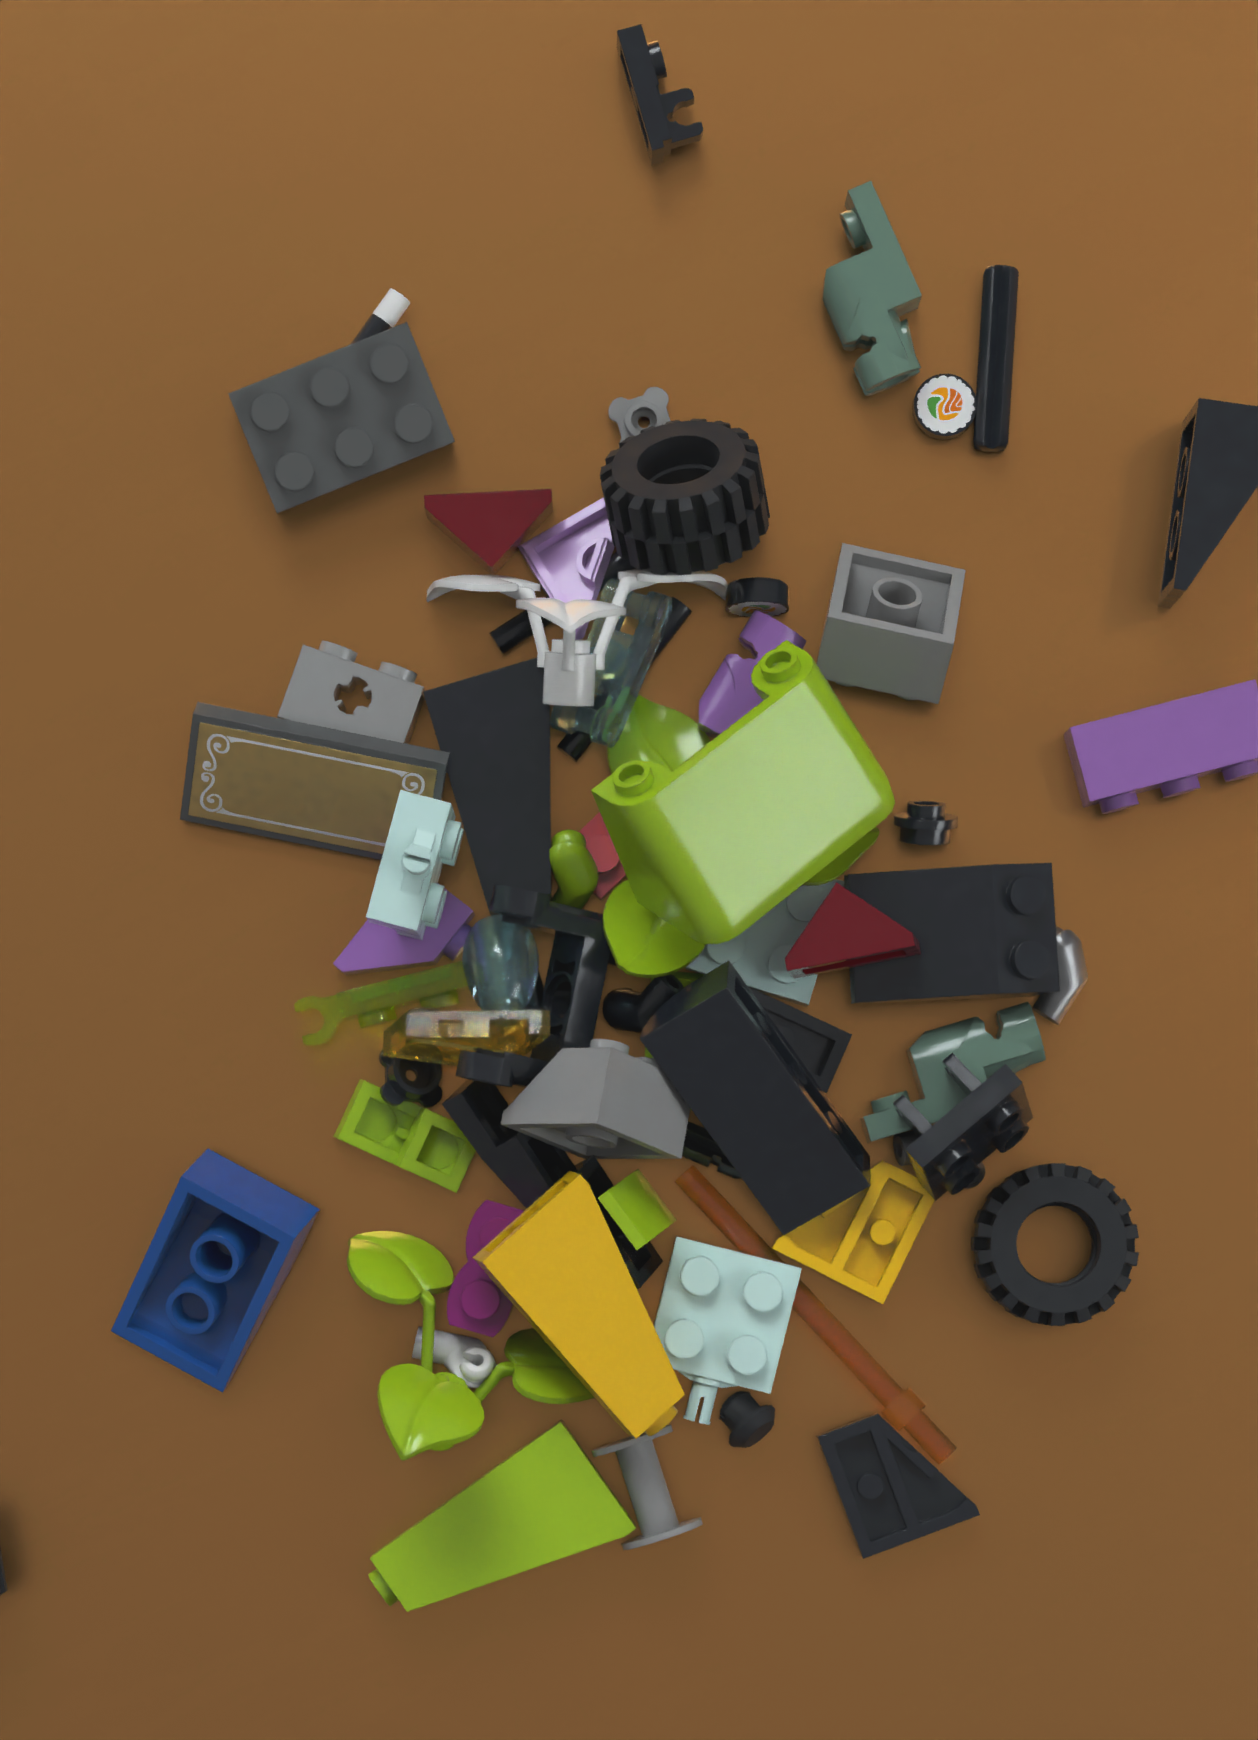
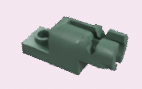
(871, 293)
(1016, 1045)

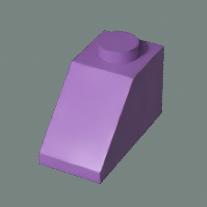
(382, 949)

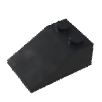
(1210, 487)
(976, 929)

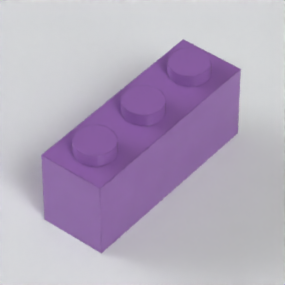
(1166, 747)

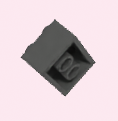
(341, 417)

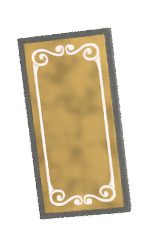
(301, 780)

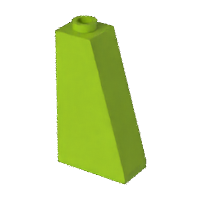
(508, 1521)

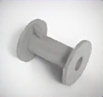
(647, 1489)

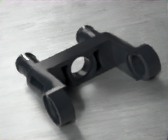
(570, 989)

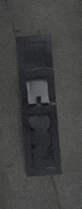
(534, 1166)

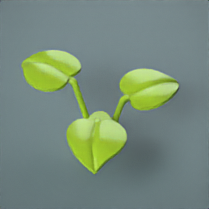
(636, 936)
(439, 1408)

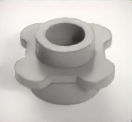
(628, 412)

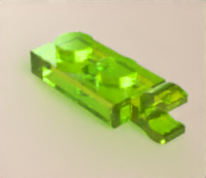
(377, 1002)

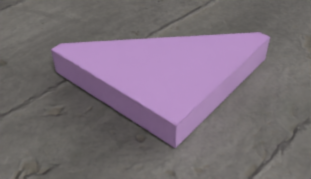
(572, 556)

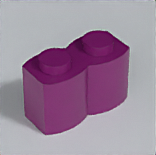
(474, 1298)

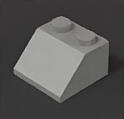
(890, 623)
(602, 1105)

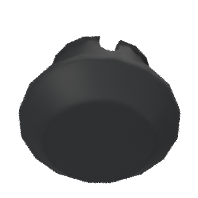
(746, 1419)

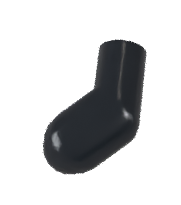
(632, 1009)

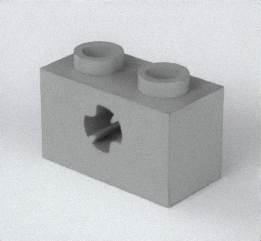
(332, 669)

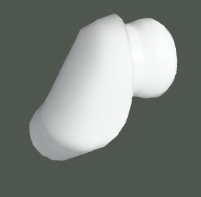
(460, 1355)

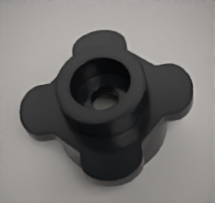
(399, 1088)

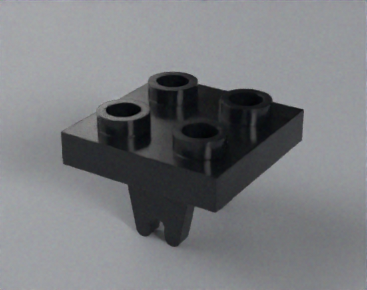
(986, 1120)

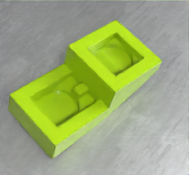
(406, 1136)
(637, 1209)

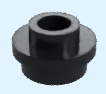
(925, 823)

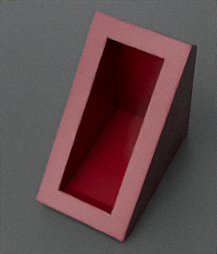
(490, 523)
(847, 935)

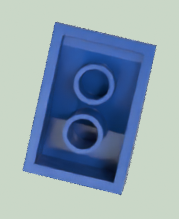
(214, 1268)

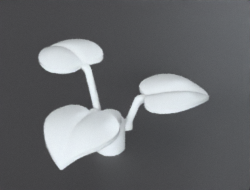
(569, 664)

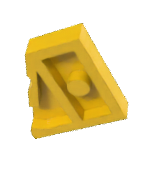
(865, 1235)

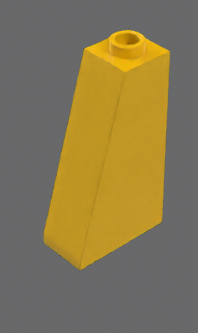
(580, 1298)

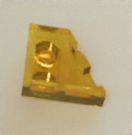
(440, 1035)

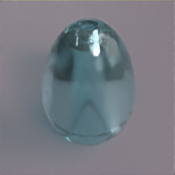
(500, 964)

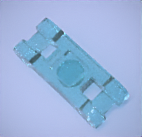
(625, 667)

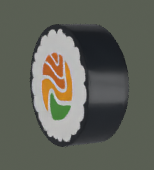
(944, 406)
(759, 594)

